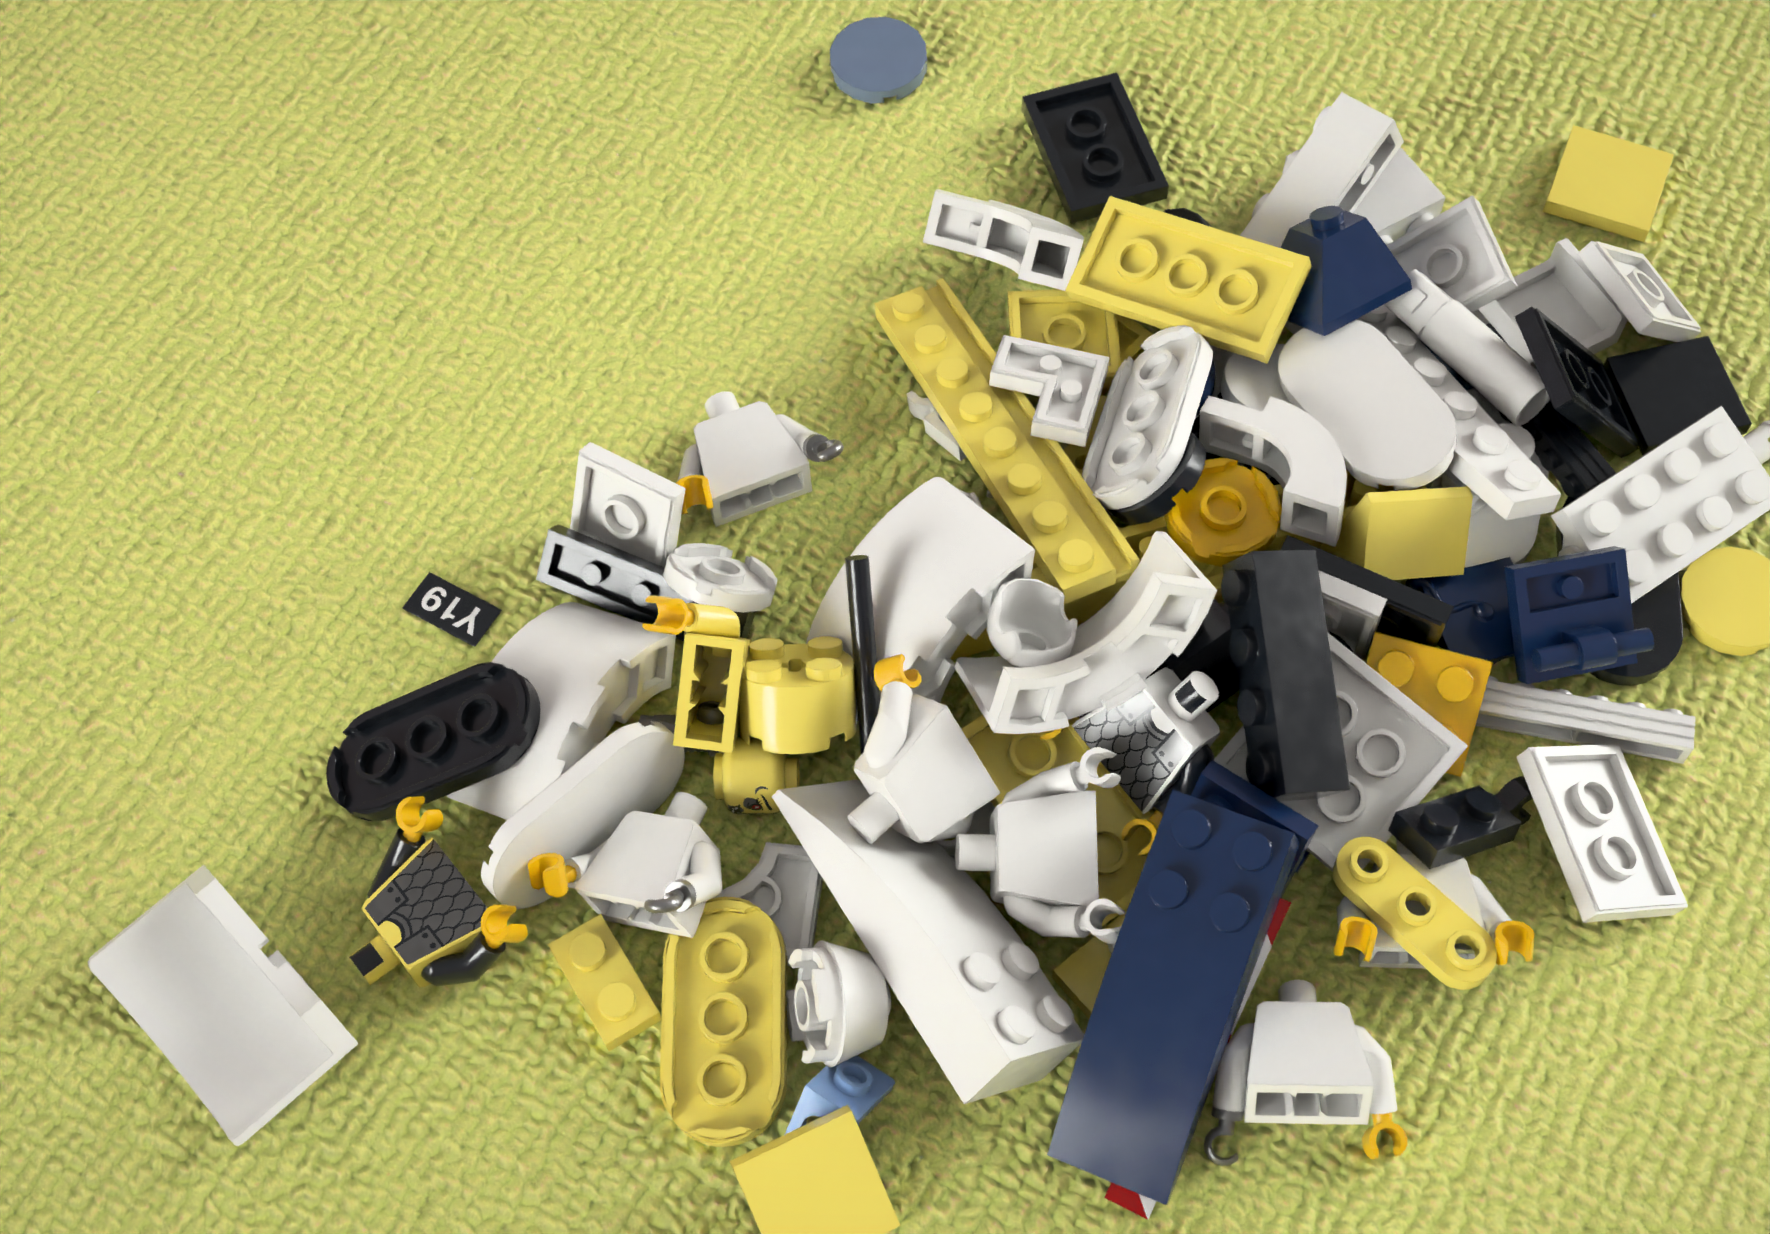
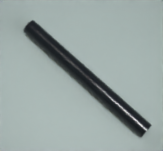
(862, 643)

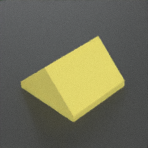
(1408, 533)

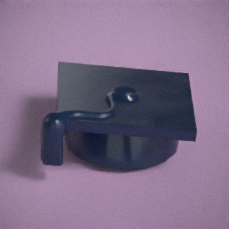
(1480, 613)

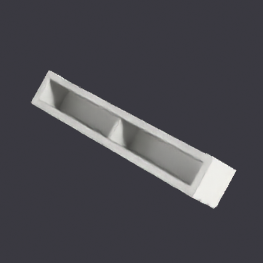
(1587, 720)

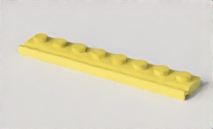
(1025, 474)

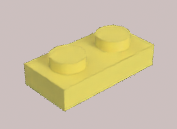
(605, 982)

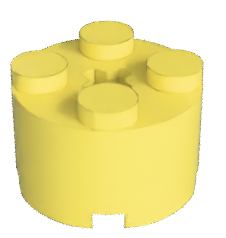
(797, 695)

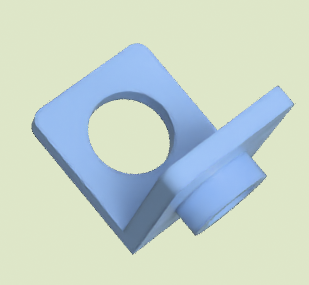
(848, 1083)

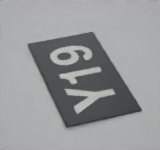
(452, 609)

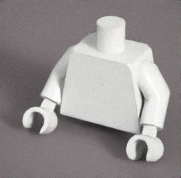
(1046, 851)

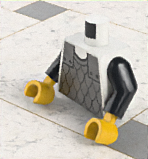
(1158, 741)

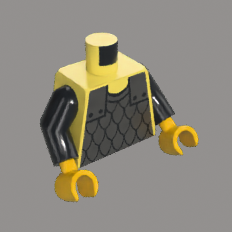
(429, 911)

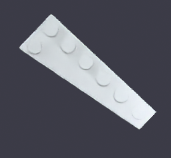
(1484, 452)

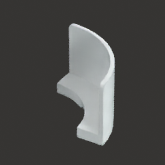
(932, 581)
(1111, 651)
(586, 676)
(220, 1008)

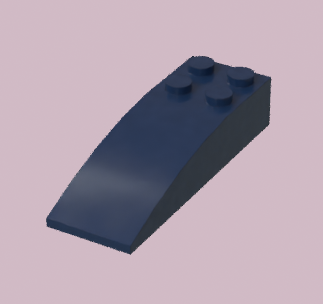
(1171, 994)

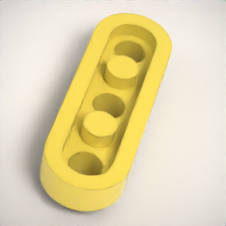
(1424, 937)

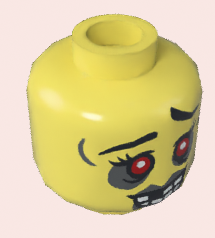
(752, 776)

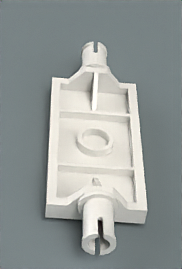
(1674, 500)

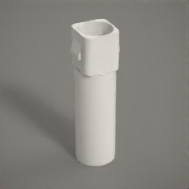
(1471, 349)

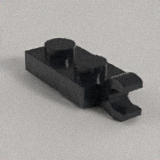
(1462, 823)

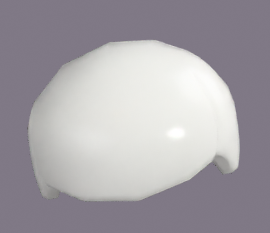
(1030, 623)

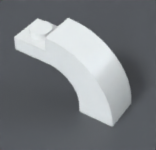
(1011, 236)
(1291, 450)

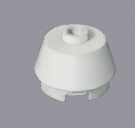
(837, 1003)

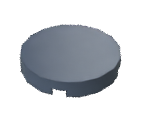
(878, 59)

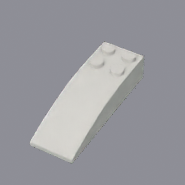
(938, 946)

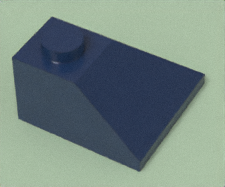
(1348, 272)

